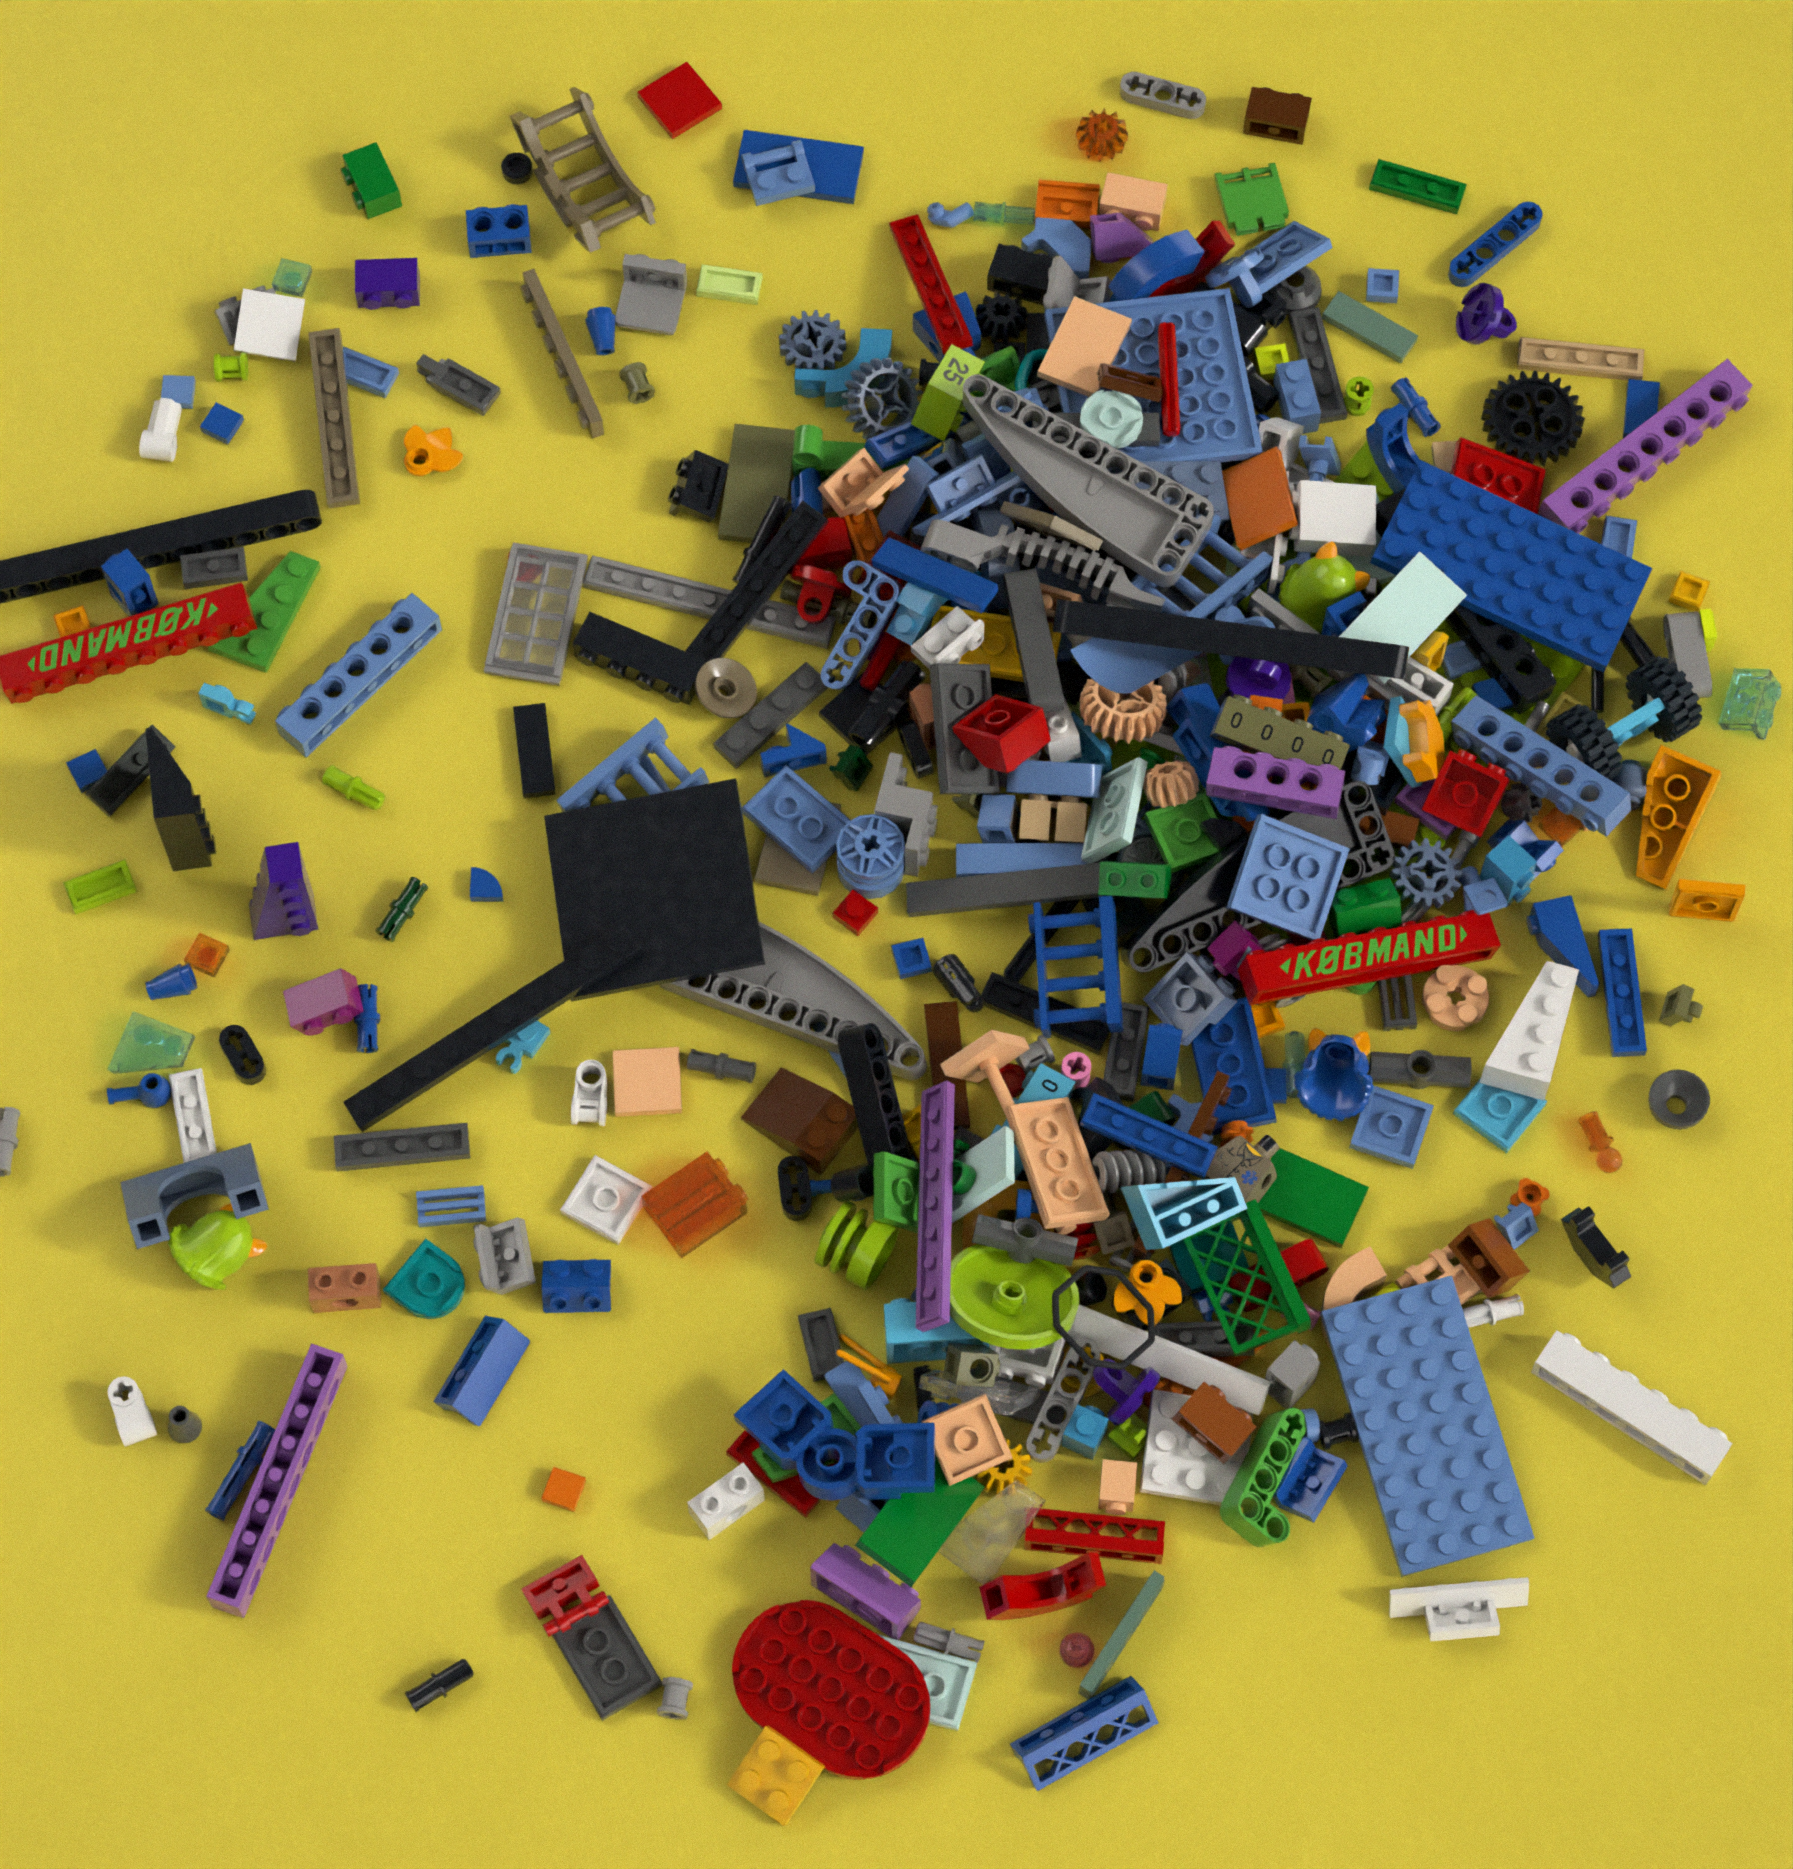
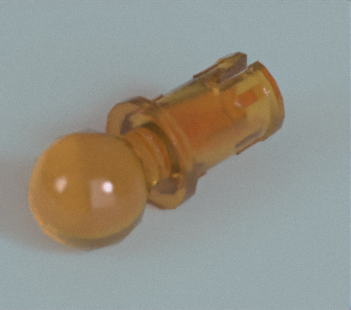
(1608, 1158)

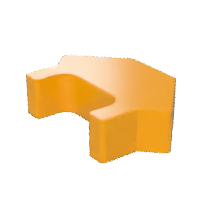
(1425, 740)

